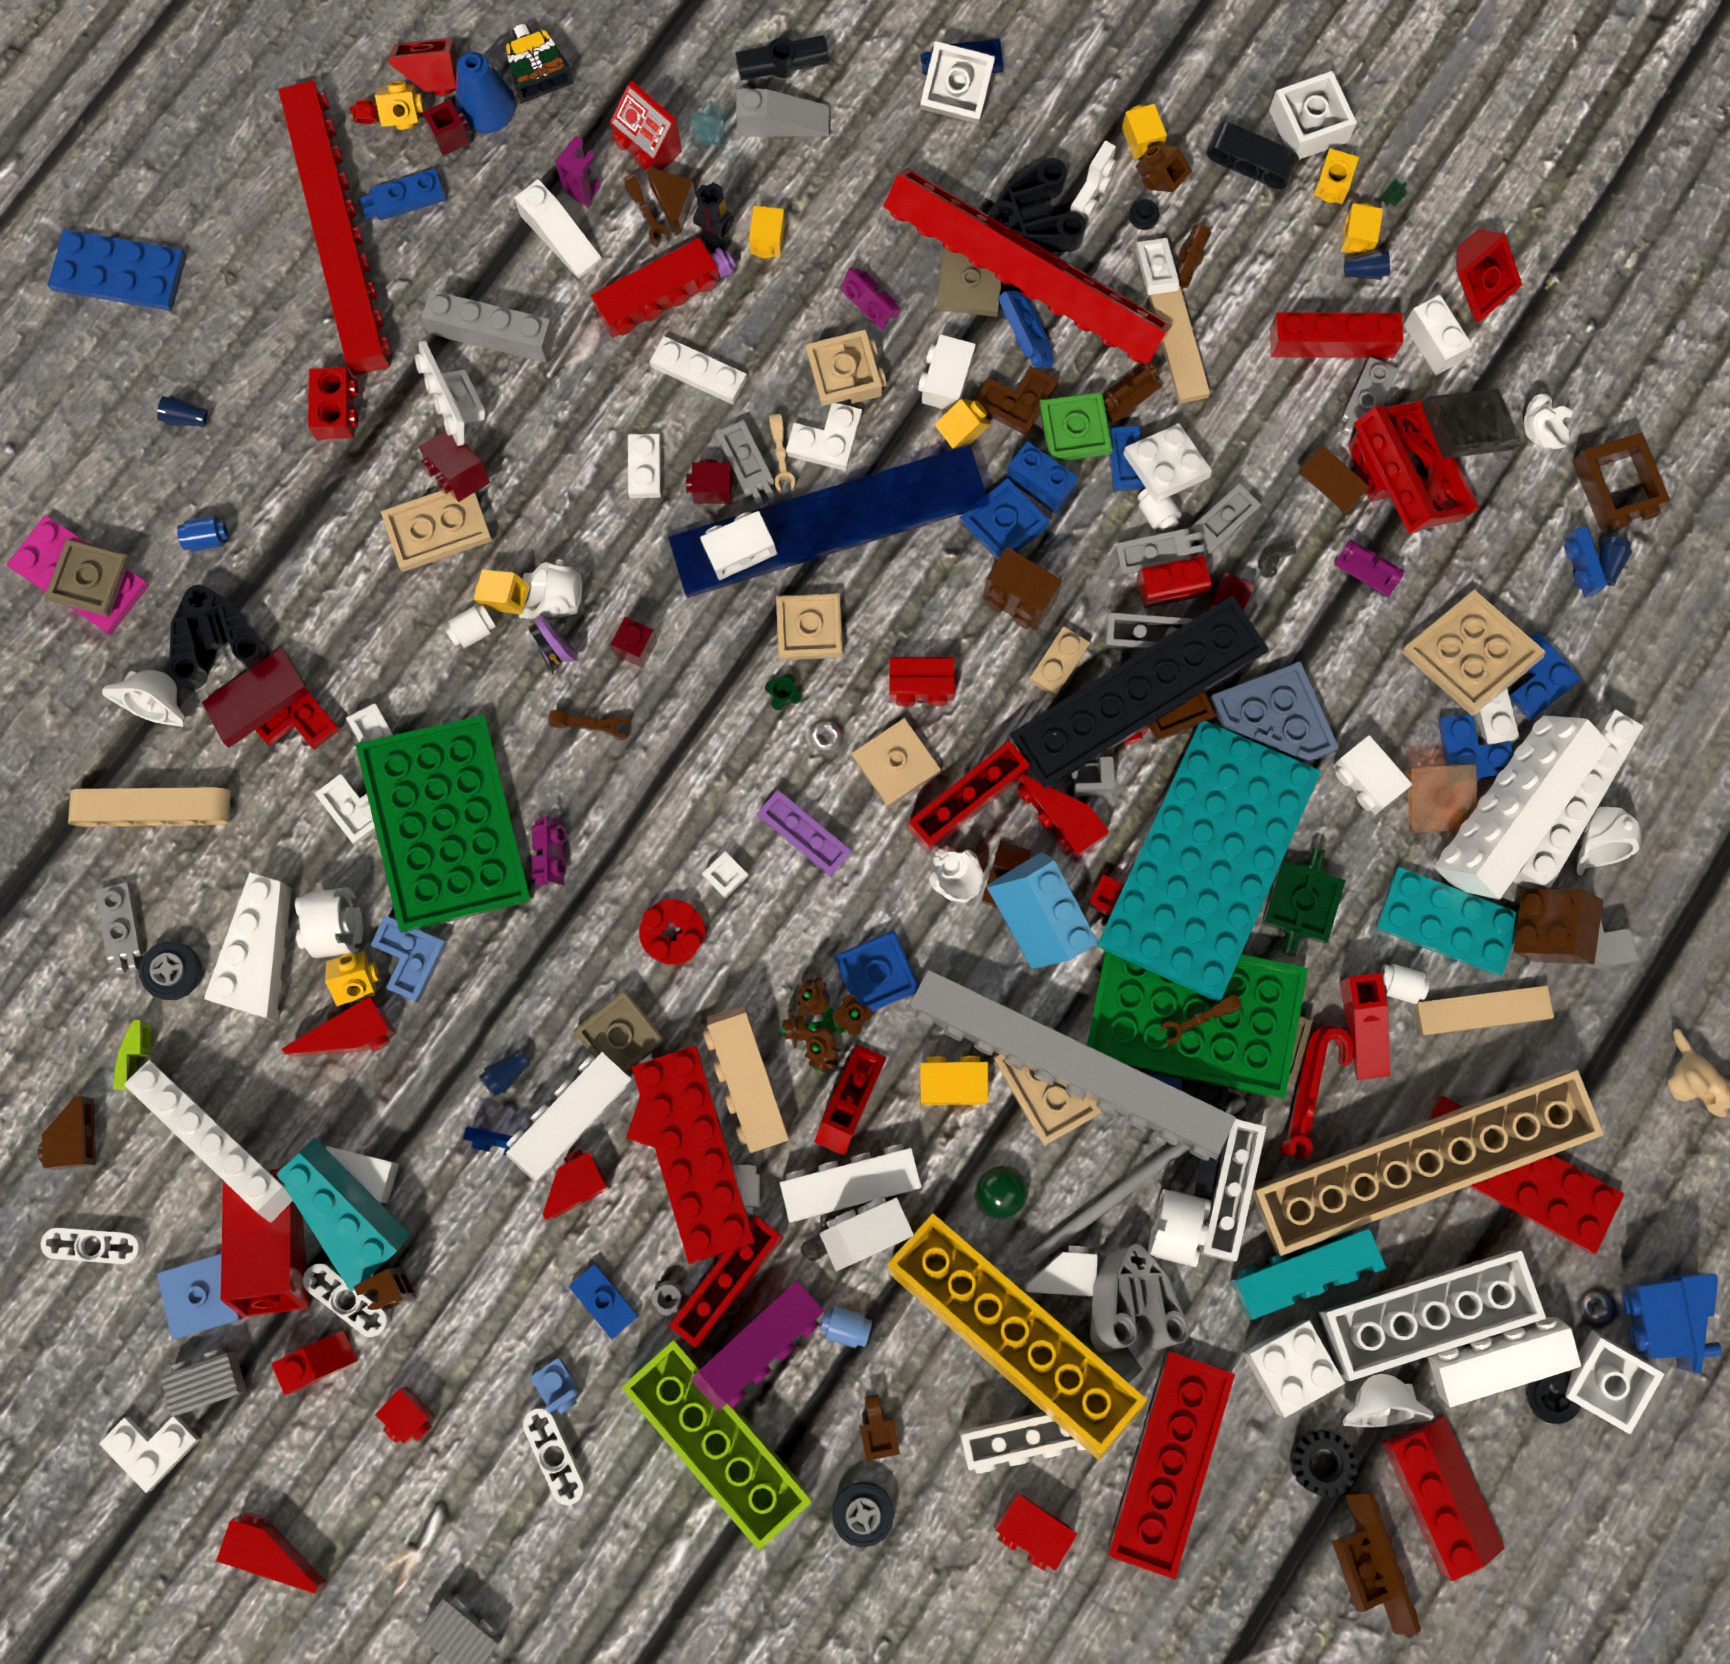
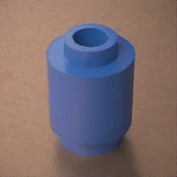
(202, 533)

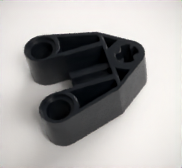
(1025, 210)
(203, 609)

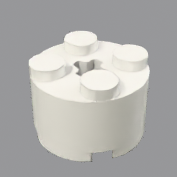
(328, 922)
(1179, 1227)

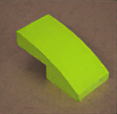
(135, 1044)

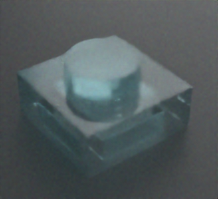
(708, 129)

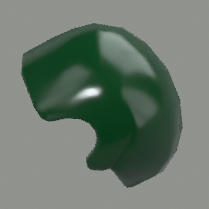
(1001, 1192)

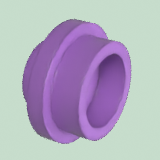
(724, 262)

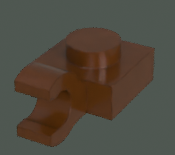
(878, 1434)

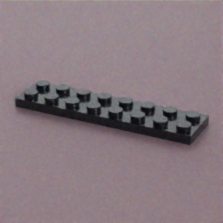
(1139, 692)

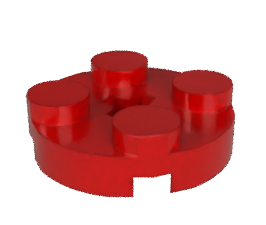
(688, 942)

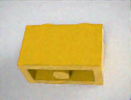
(953, 1081)

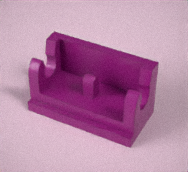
(574, 172)

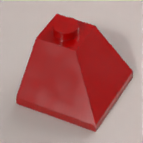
(427, 64)
(1486, 271)

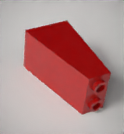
(261, 1259)

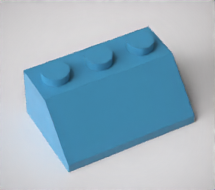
(1042, 912)

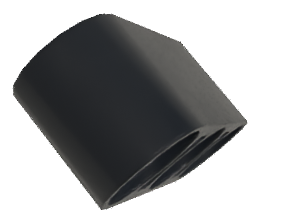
(1252, 155)

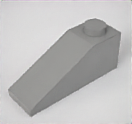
(779, 115)

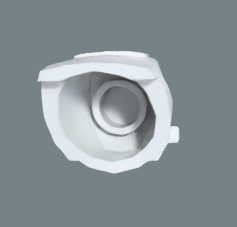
(553, 591)
(1608, 838)

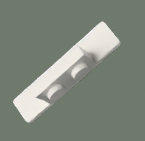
(452, 394)

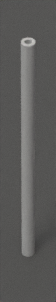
(1118, 1193)

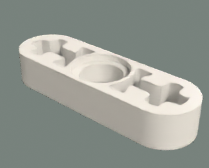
(69, 1234)
(320, 1293)
(547, 1469)

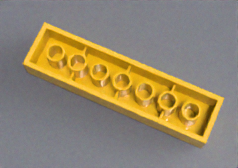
(1017, 1336)

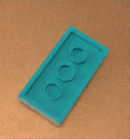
(1448, 921)

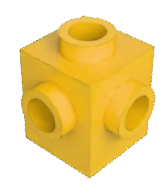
(389, 105)
(351, 977)

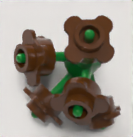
(822, 1042)

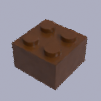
(1021, 589)
(1558, 926)

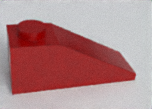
(353, 1030)
(850, 1100)
(265, 1552)

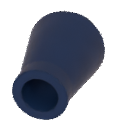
(1368, 265)
(180, 412)
(1613, 557)
(503, 1073)

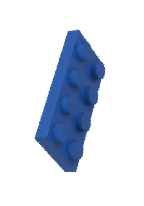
(117, 270)

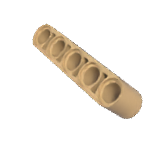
(149, 807)

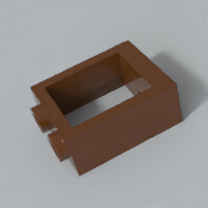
(1587, 468)

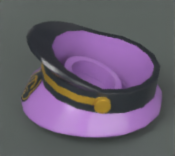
(552, 644)

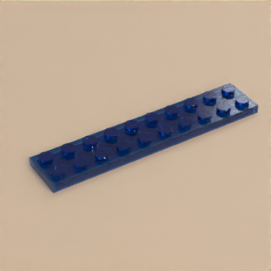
(845, 516)

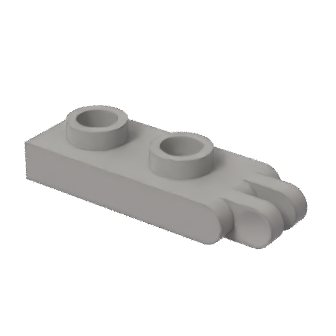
(1369, 391)
(746, 461)
(1225, 518)
(1157, 550)
(119, 926)

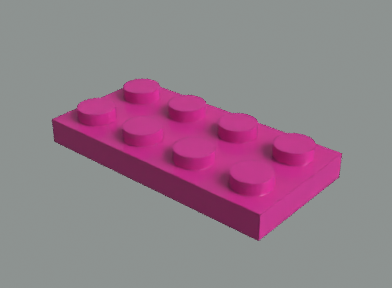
(38, 559)

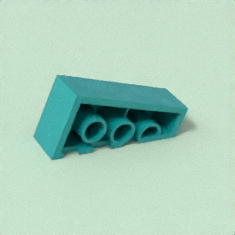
(341, 1213)
(1306, 1272)

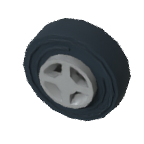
(157, 969)
(867, 1526)

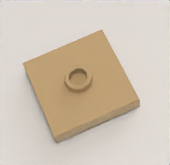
(809, 626)
(896, 762)

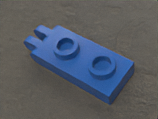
(403, 195)
(1027, 328)

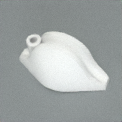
(147, 695)
(1386, 1402)

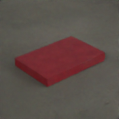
(255, 697)

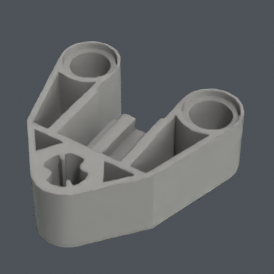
(1130, 1287)

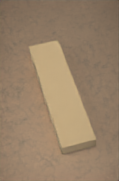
(1180, 347)
(1484, 1010)

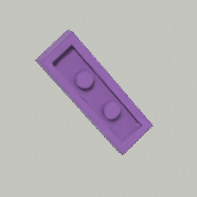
(804, 833)

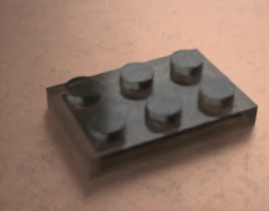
(1470, 423)

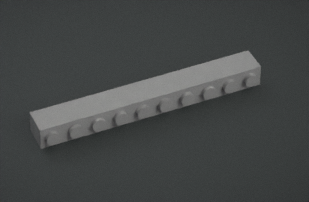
(1073, 1065)

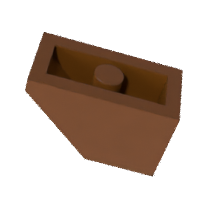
(70, 1137)

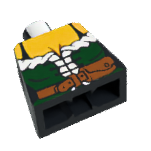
(536, 64)

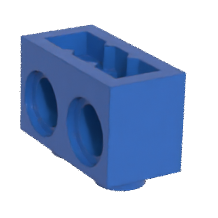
(1041, 477)

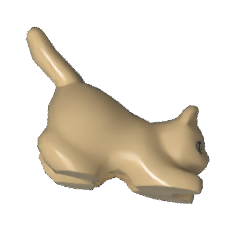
(1698, 1078)

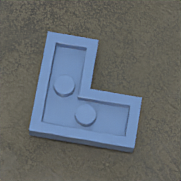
(417, 956)

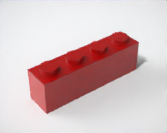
(656, 288)
(1336, 335)
(968, 796)
(725, 1285)

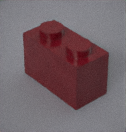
(454, 466)

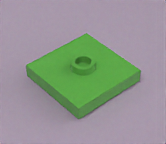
(1075, 427)

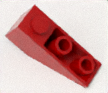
(1069, 819)
(1367, 1024)

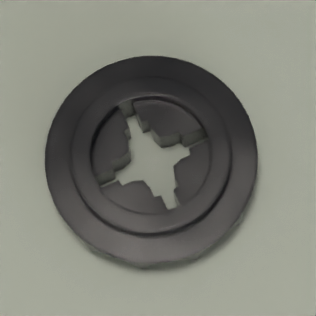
(1544, 1409)

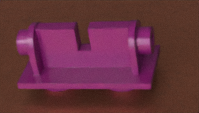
(862, 292)
(1369, 568)
(550, 837)

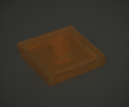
(1441, 796)

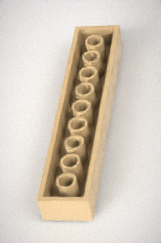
(1426, 1161)

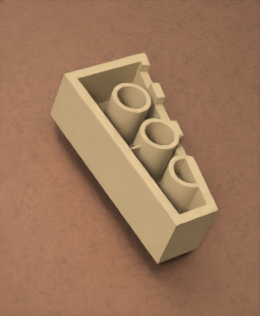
(746, 1079)

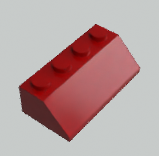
(1444, 1498)

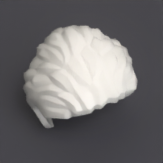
(1546, 424)
(956, 874)

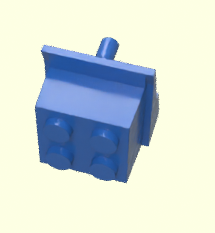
(1672, 1318)

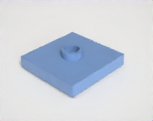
(193, 1298)

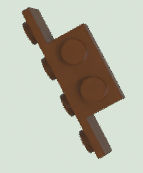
(1372, 1567)

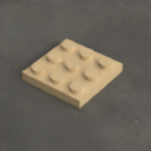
(1473, 652)

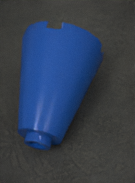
(482, 94)

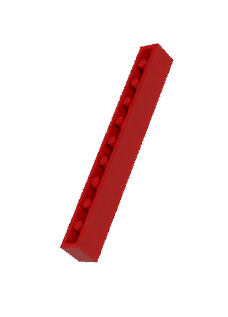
(334, 228)
(1026, 266)

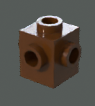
(1163, 168)

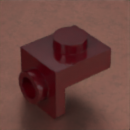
(1235, 586)

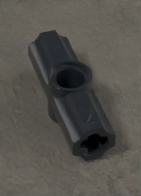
(765, 61)
(713, 217)

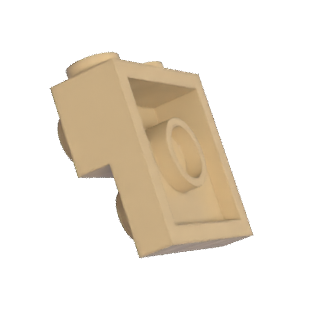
(845, 368)

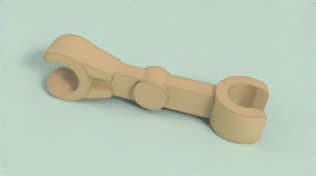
(777, 432)

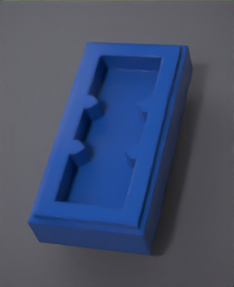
(603, 1301)

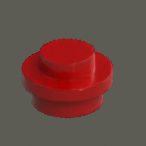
(364, 112)

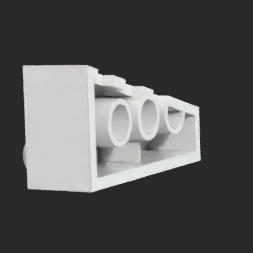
(253, 951)

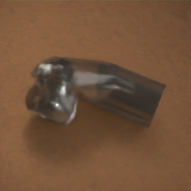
(1271, 555)
(814, 1248)

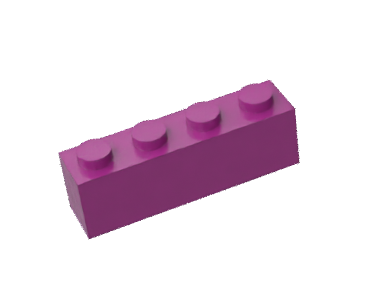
(757, 1345)

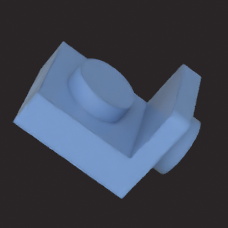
(556, 1386)

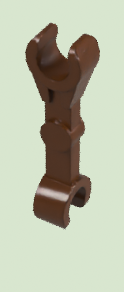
(634, 191)
(563, 720)
(1223, 1008)

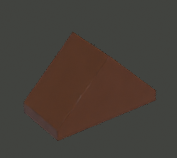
(673, 195)

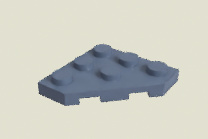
(1278, 713)

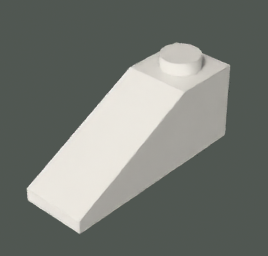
(556, 228)

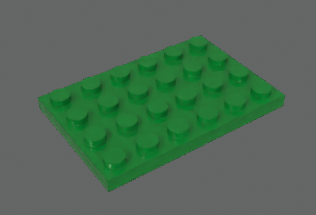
(442, 823)
(1236, 1051)

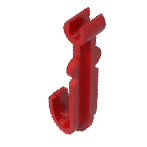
(1309, 1086)

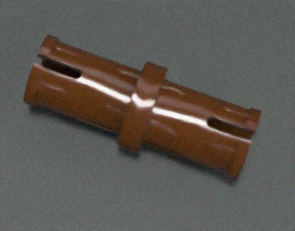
(1192, 254)

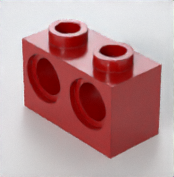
(325, 404)

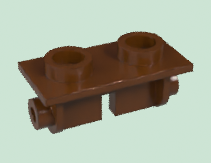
(1130, 391)

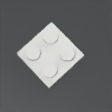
(1167, 462)

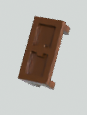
(1334, 479)
(392, 1288)

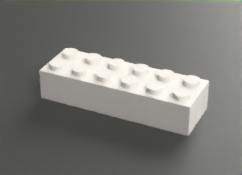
(1521, 805)
(1431, 1315)

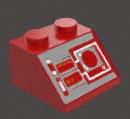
(645, 129)

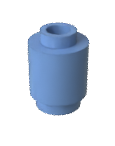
(845, 1327)

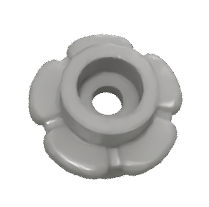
(664, 1289)

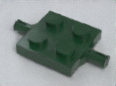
(1304, 902)

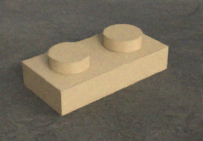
(1059, 661)

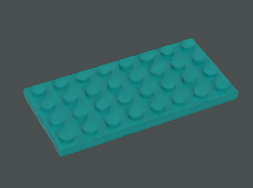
(1209, 860)

